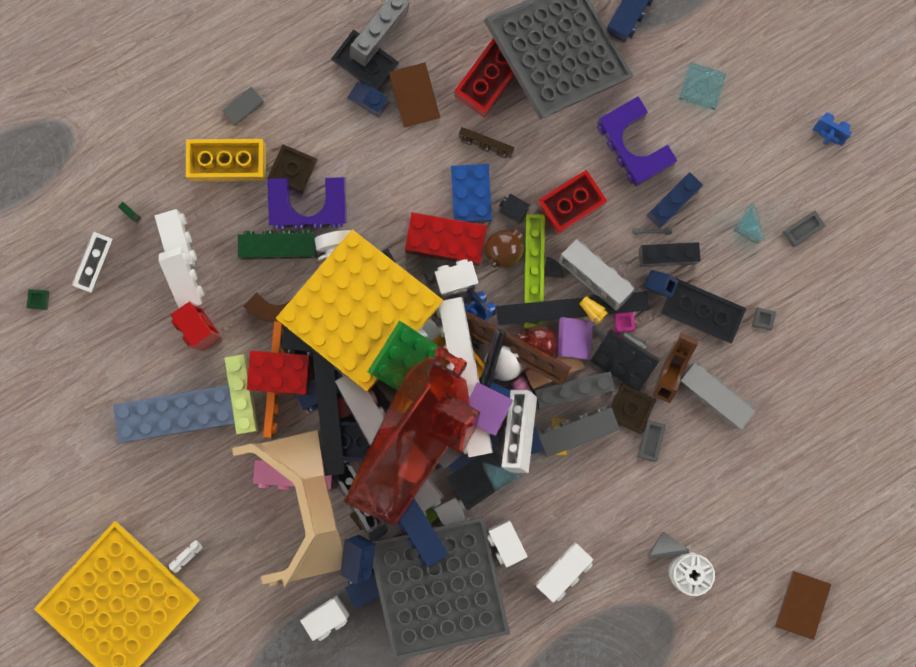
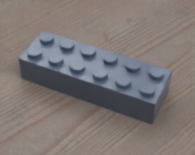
(173, 414)

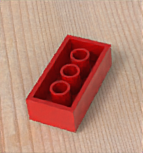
(485, 81)
(445, 238)

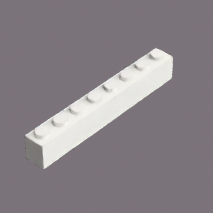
(459, 343)

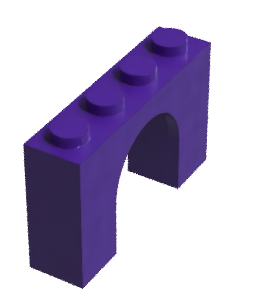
(637, 167)
(282, 213)

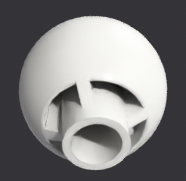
(507, 365)

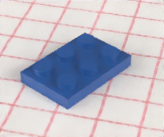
(471, 193)

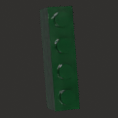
(277, 246)

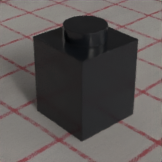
(514, 208)

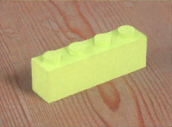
(242, 399)

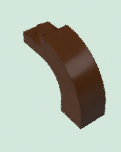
(262, 309)
(674, 366)

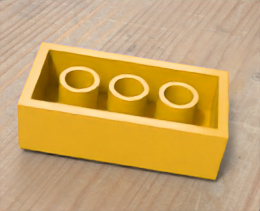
(225, 160)

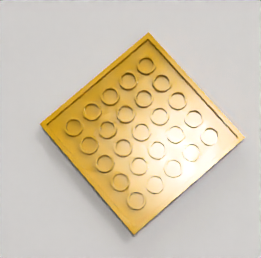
(355, 305)
(117, 602)

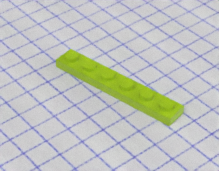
(534, 261)

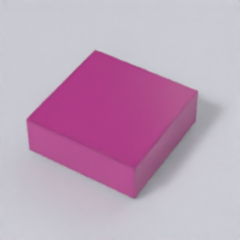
(624, 322)

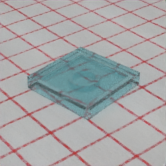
(702, 86)

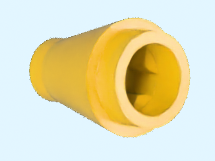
(593, 310)

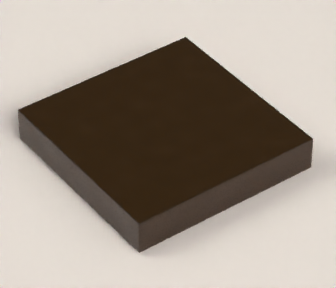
(293, 166)
(632, 408)

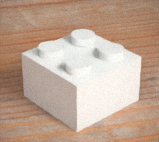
(456, 278)
(507, 542)
(324, 618)

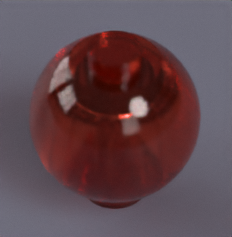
(541, 338)

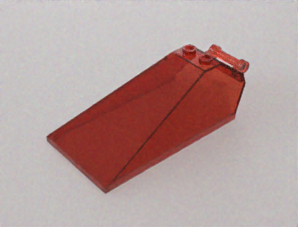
(402, 449)

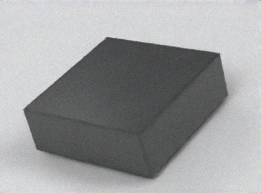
(763, 319)

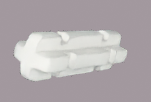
(185, 556)

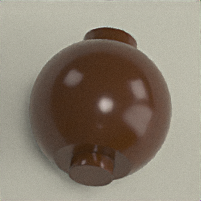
(504, 248)

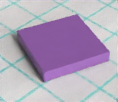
(575, 338)
(492, 407)

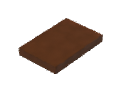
(414, 94)
(803, 605)

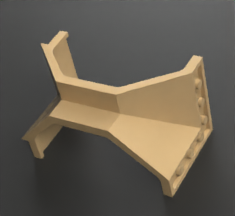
(302, 463)

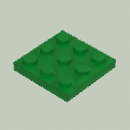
(401, 353)

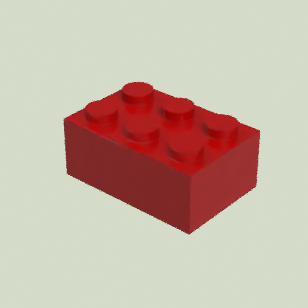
(572, 202)
(195, 326)
(279, 372)

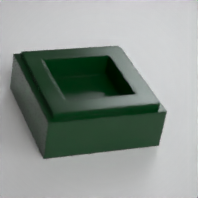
(129, 212)
(37, 299)

